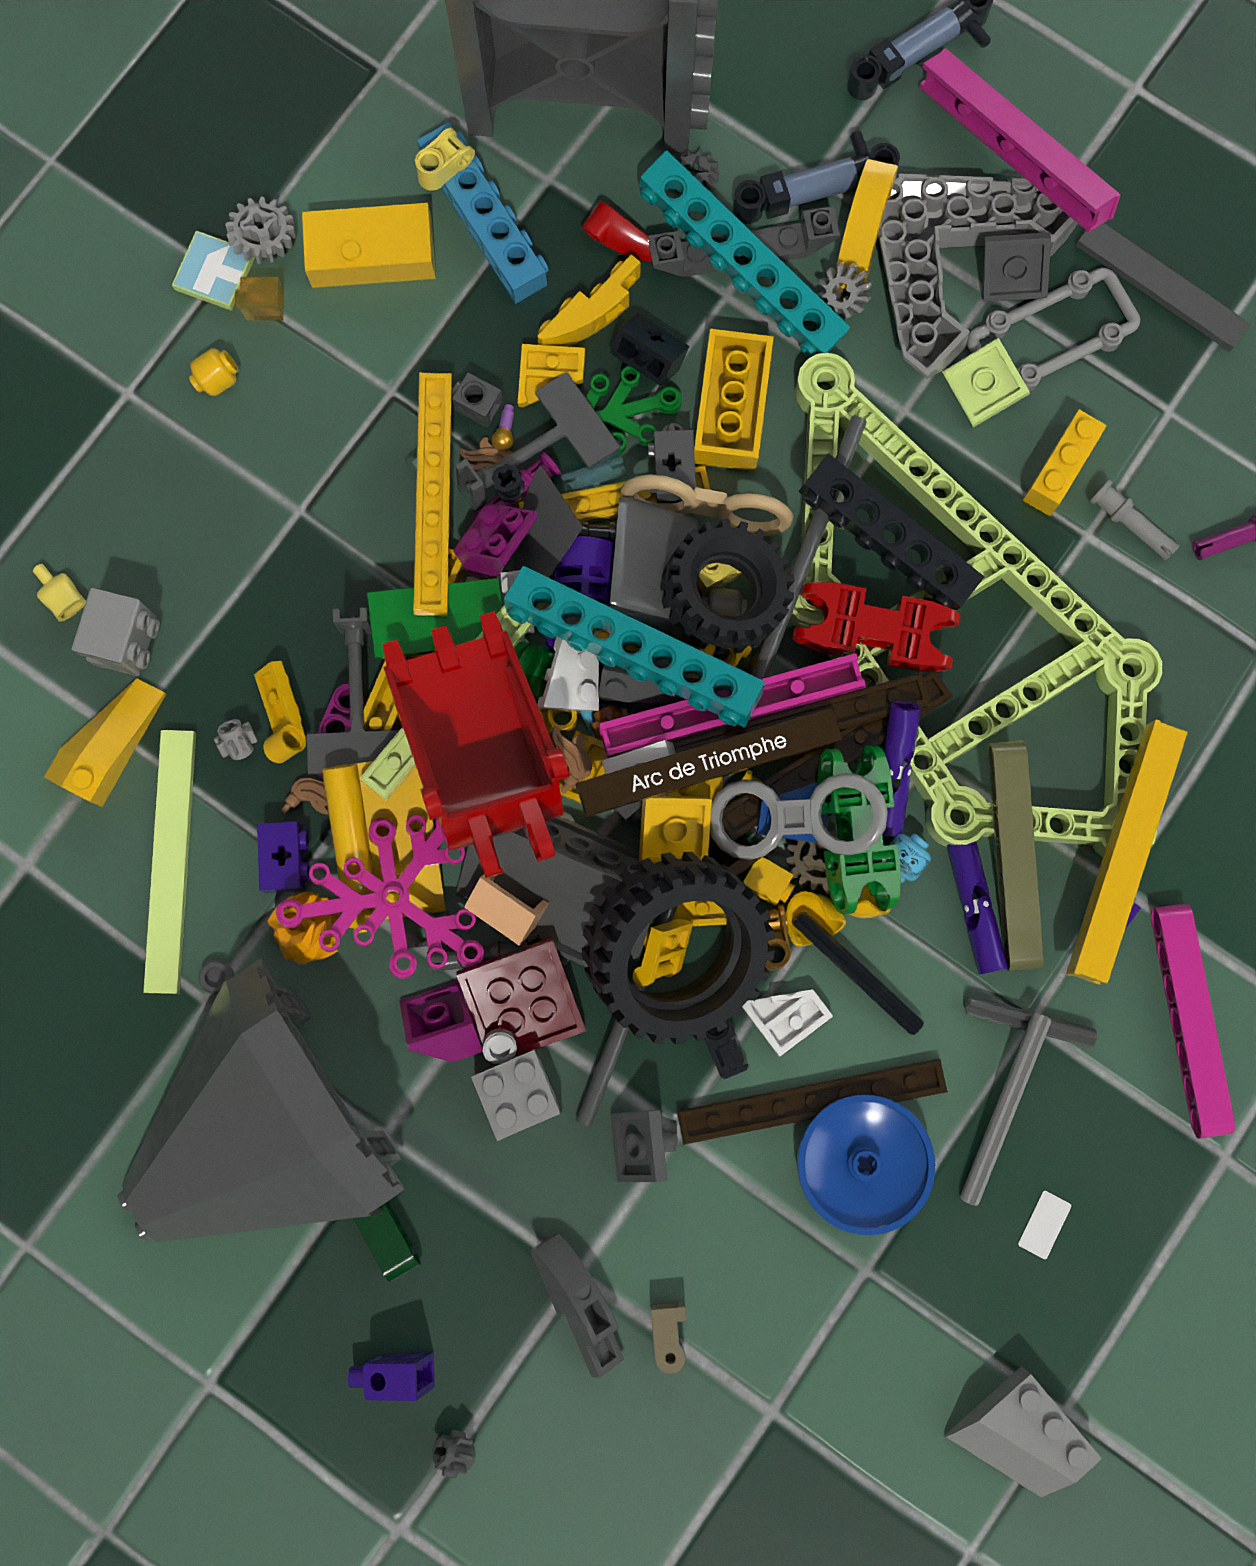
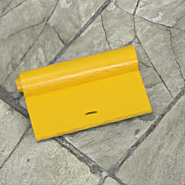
(351, 812)

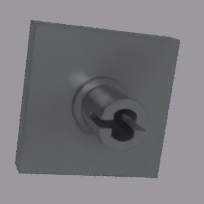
(1016, 267)
(641, 1146)

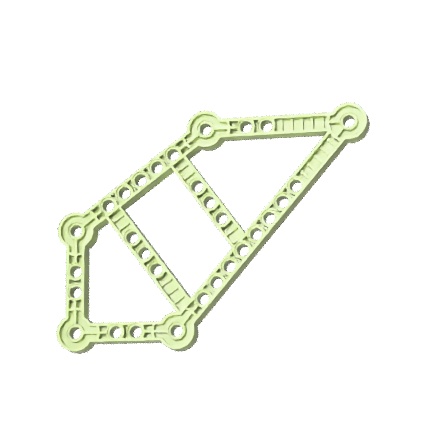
(1096, 650)

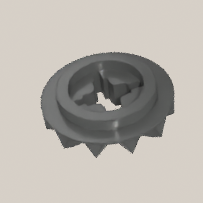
(707, 166)

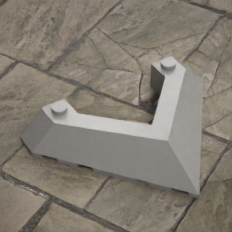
(944, 214)

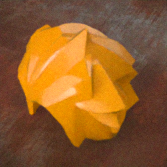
(302, 942)

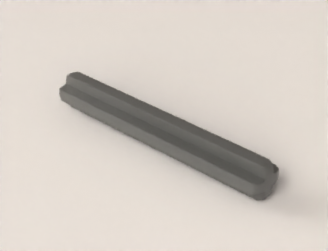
(1020, 1019)

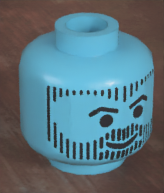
(912, 856)

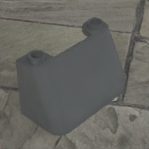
(643, 547)

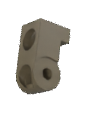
(667, 1347)

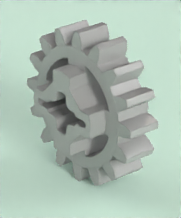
(260, 230)

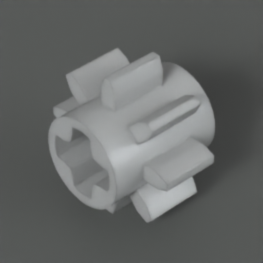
(235, 739)

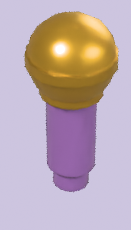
(503, 438)

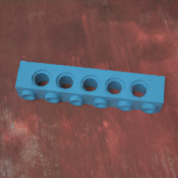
(518, 279)

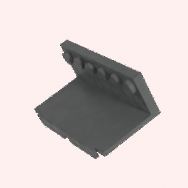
(568, 882)

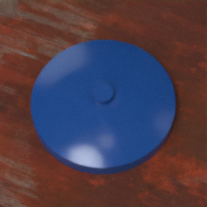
(866, 1164)

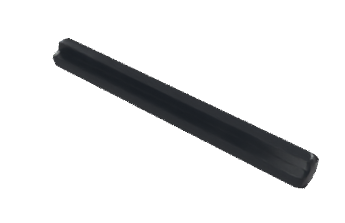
(858, 973)

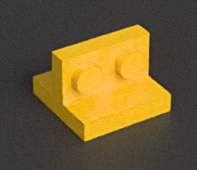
(675, 826)

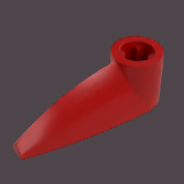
(616, 232)

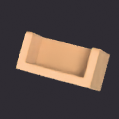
(504, 910)

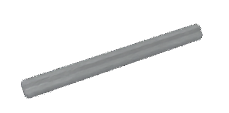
(1005, 1109)

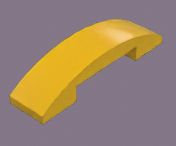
(866, 215)

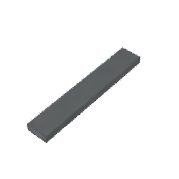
(1164, 285)

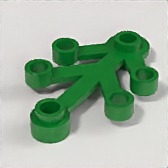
(617, 412)

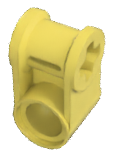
(444, 154)

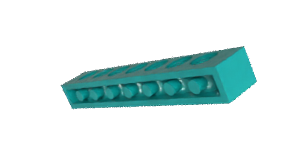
(670, 174)
(532, 588)

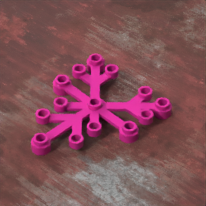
(352, 903)

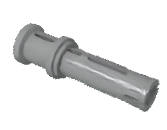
(1123, 511)

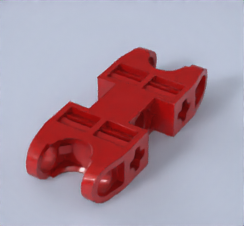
(876, 627)

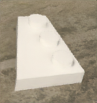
(571, 679)

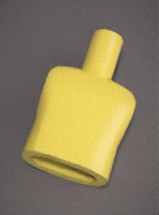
(58, 594)

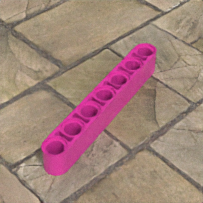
(1192, 1021)

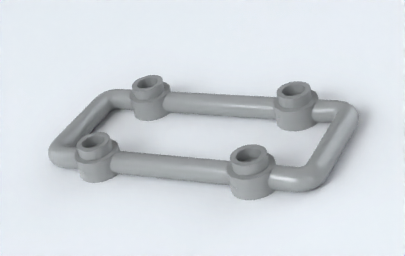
(1077, 287)

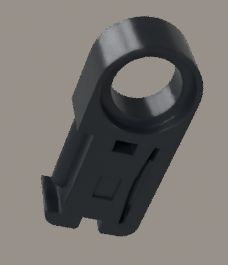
(726, 1052)

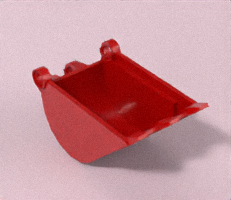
(478, 742)

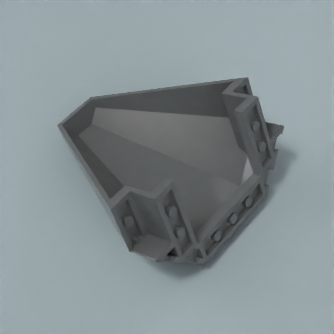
(254, 1130)

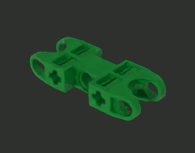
(852, 822)

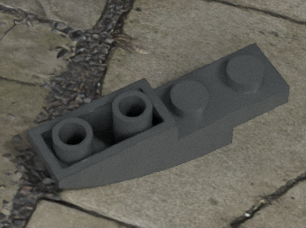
(580, 1299)

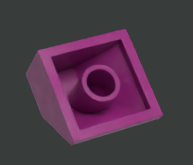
(440, 1024)

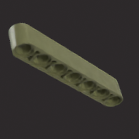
(1015, 855)

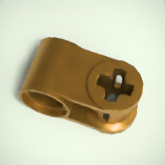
(781, 937)

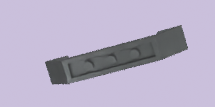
(787, 242)

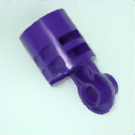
(586, 569)

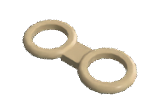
(712, 503)

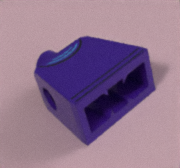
(395, 1376)

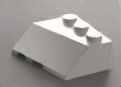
(1026, 1436)

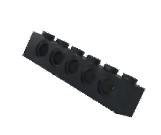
(960, 576)

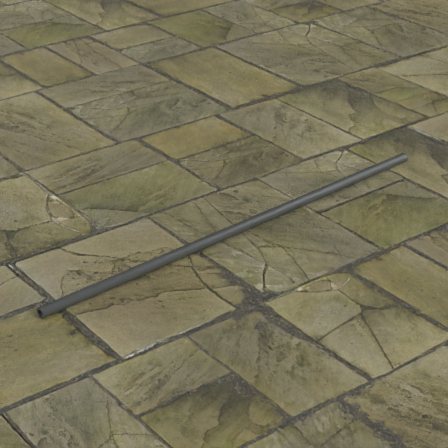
(760, 670)

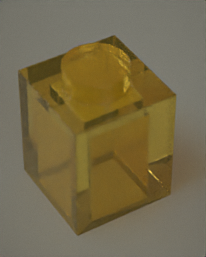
(260, 298)

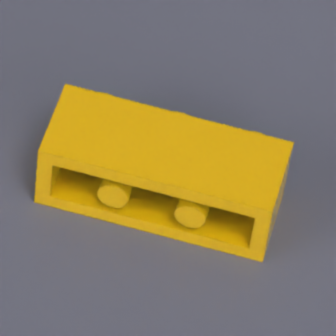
(1064, 462)

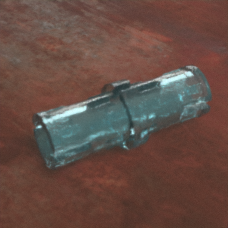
(594, 475)

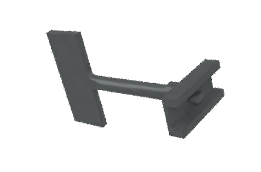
(574, 421)
(356, 745)

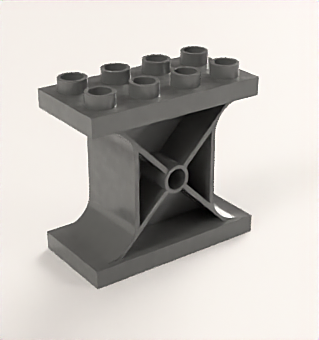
(590, 53)

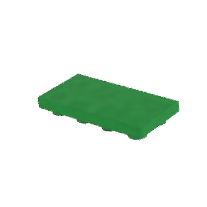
(394, 616)

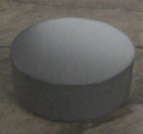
(213, 976)

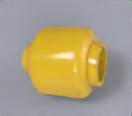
(213, 372)

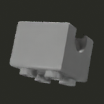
(115, 632)

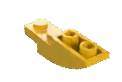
(583, 316)

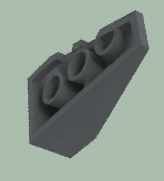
(626, 692)

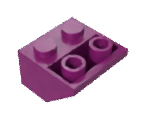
(493, 539)

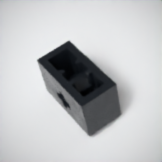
(649, 349)

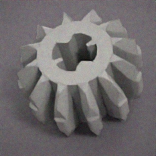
(854, 284)

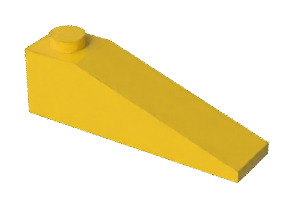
(101, 749)

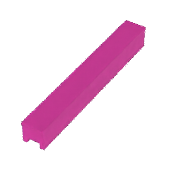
(1019, 141)
(779, 694)

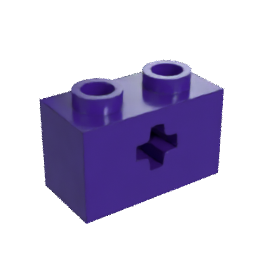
(272, 844)

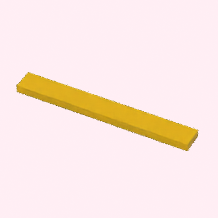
(433, 495)

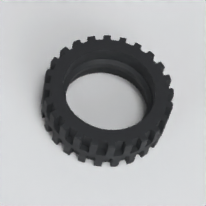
(715, 993)

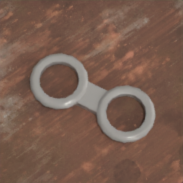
(798, 816)

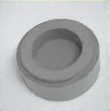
(499, 1046)

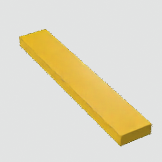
(603, 501)

